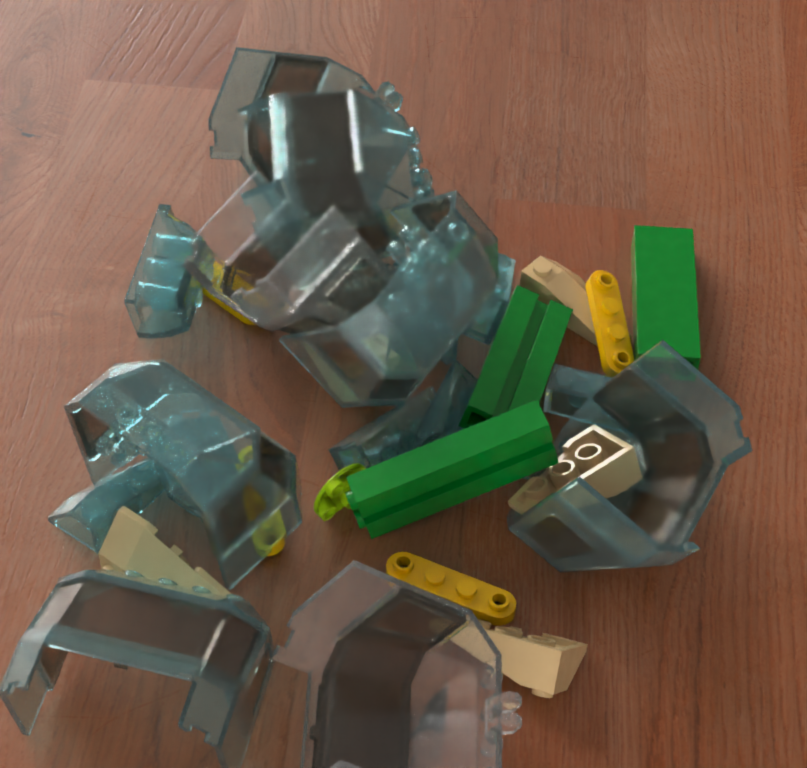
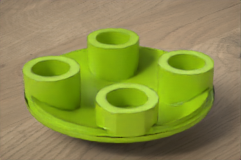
(332, 495)

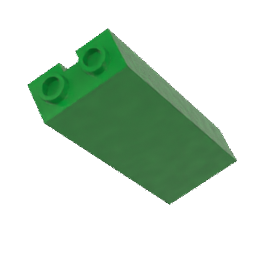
(665, 291)
(518, 357)
(452, 470)

